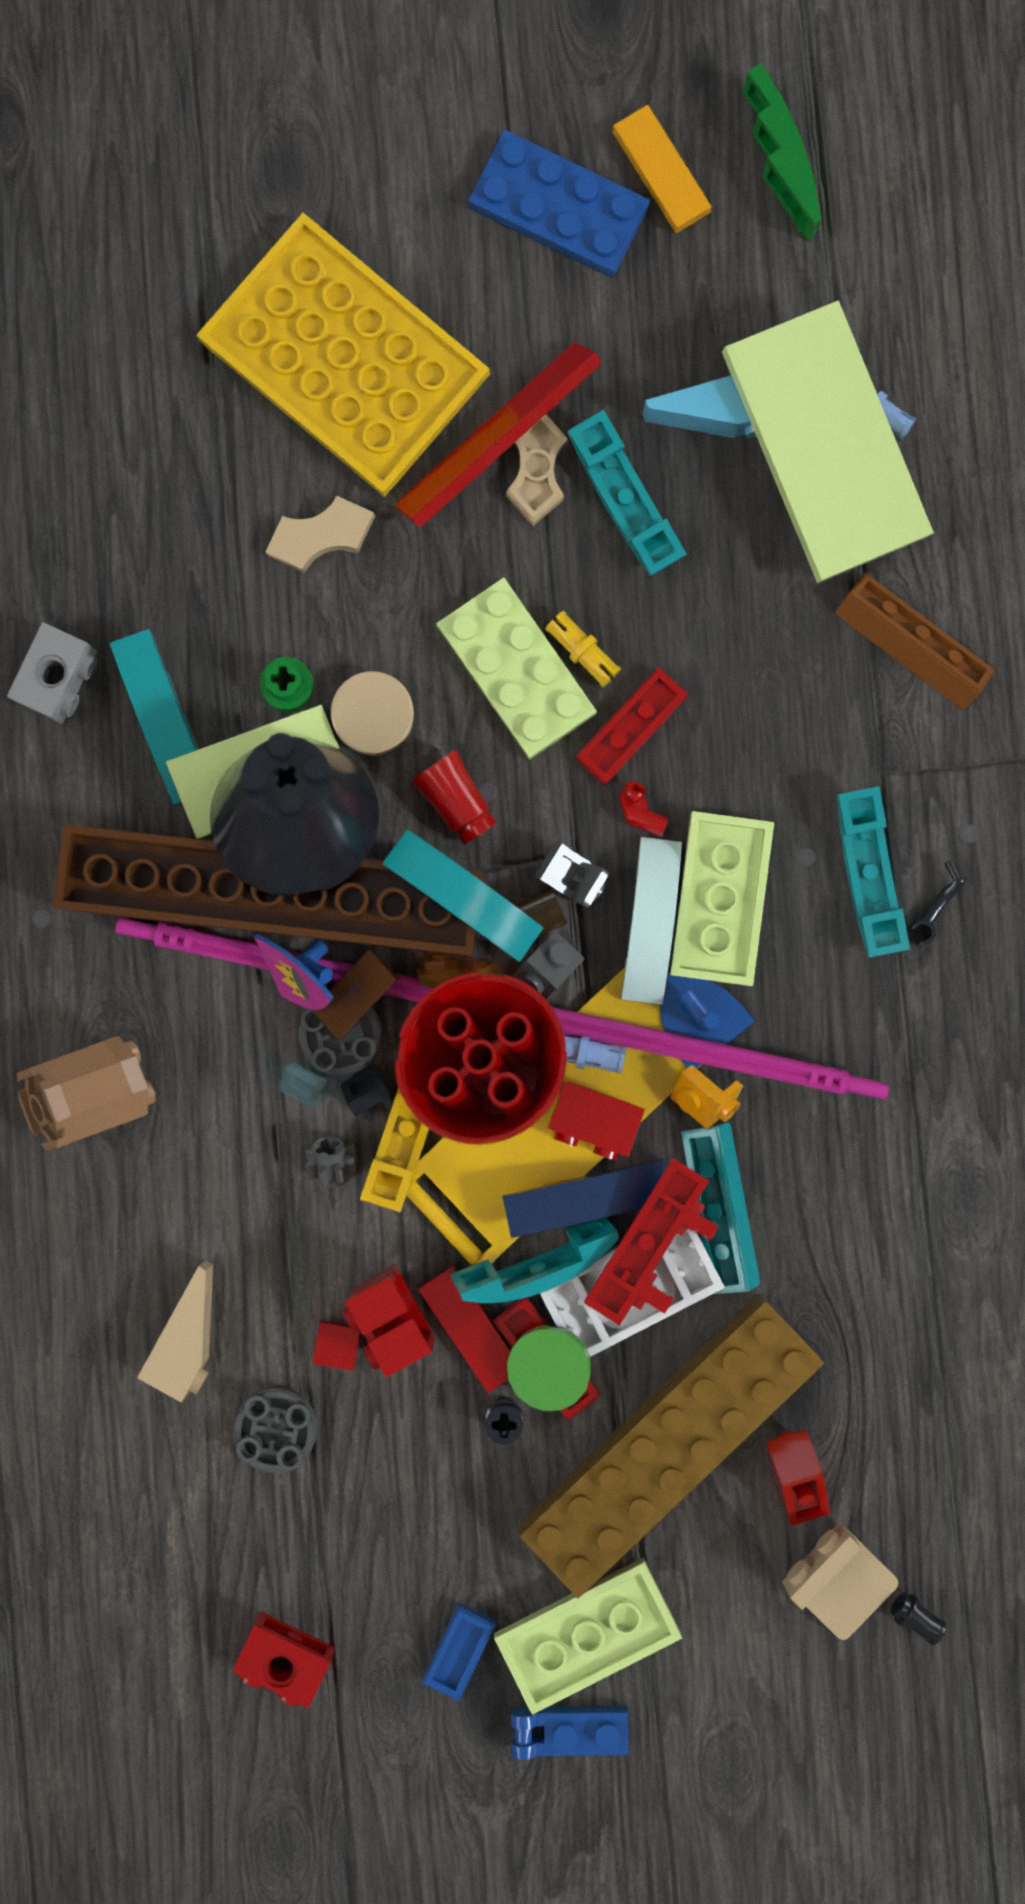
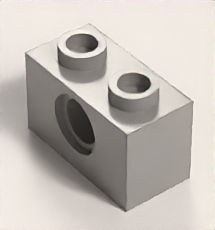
(51, 650)

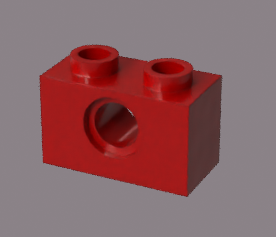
(274, 1639)

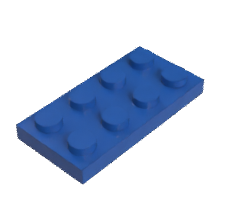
(558, 203)

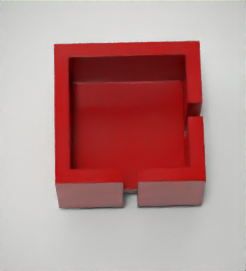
(389, 1321)

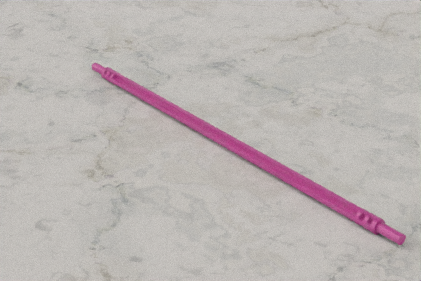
(573, 1023)

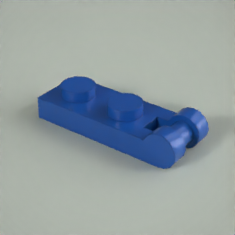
(570, 1731)

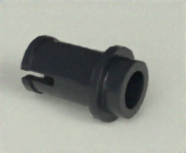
(910, 1613)

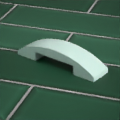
(652, 921)

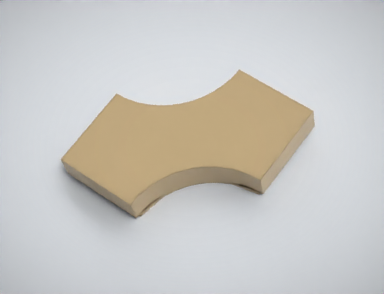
(535, 487)
(304, 540)

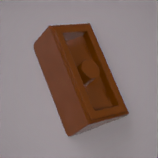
(356, 994)

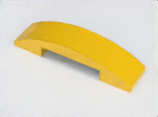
(395, 1158)

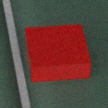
(336, 1346)

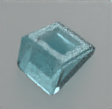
(302, 1084)

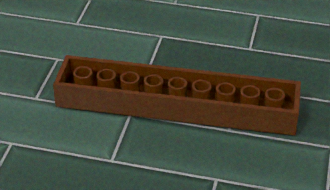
(192, 885)

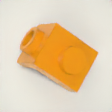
(704, 1099)

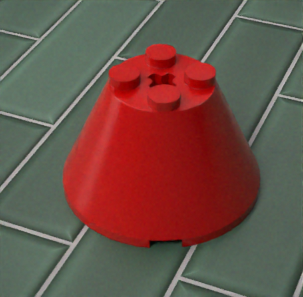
(481, 1058)

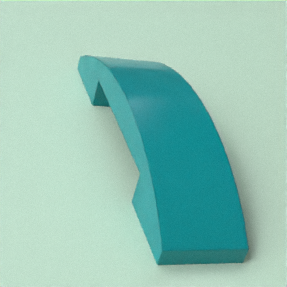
(624, 494)
(870, 872)
(463, 895)
(540, 1273)

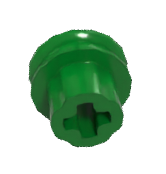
(297, 692)

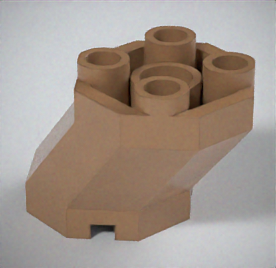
(85, 1092)

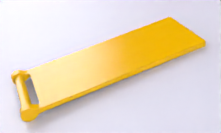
(481, 1174)

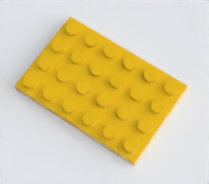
(343, 354)

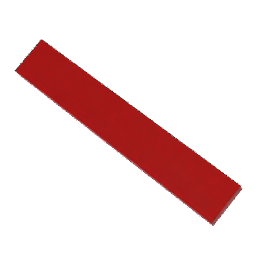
(498, 434)

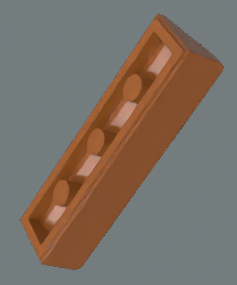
(915, 642)

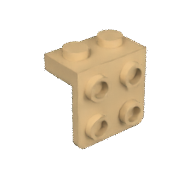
(840, 1582)

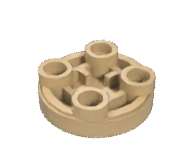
(372, 713)

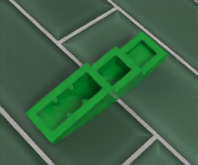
(787, 163)

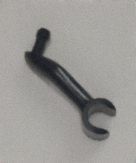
(939, 903)

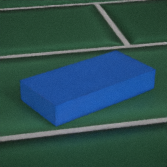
(458, 1651)

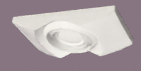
(681, 1273)

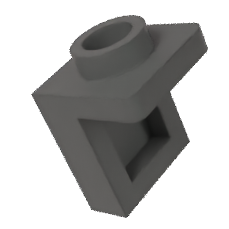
(572, 875)
(549, 965)

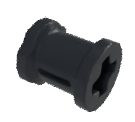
(515, 1426)

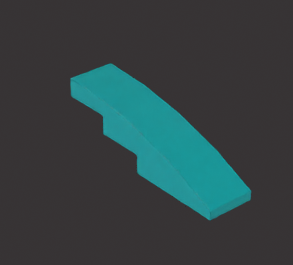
(154, 702)

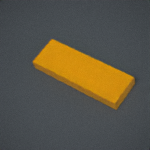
(661, 169)

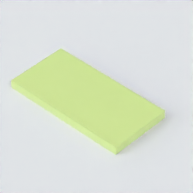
(827, 441)

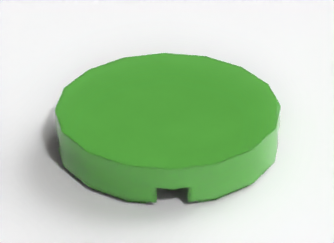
(549, 1368)

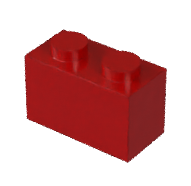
(596, 1120)

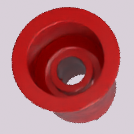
(455, 797)

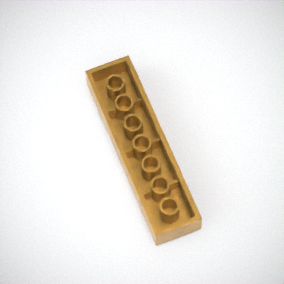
(668, 1445)

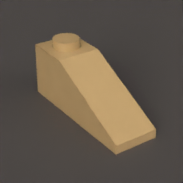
(184, 1344)

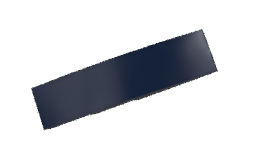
(581, 1198)

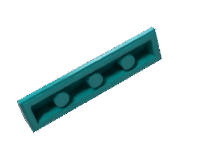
(731, 1248)

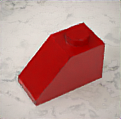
(798, 1476)

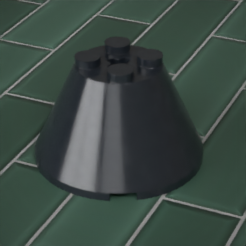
(294, 816)

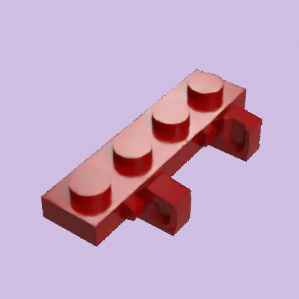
(629, 1272)

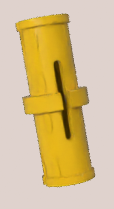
(583, 648)

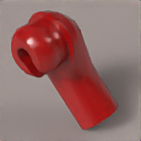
(637, 811)

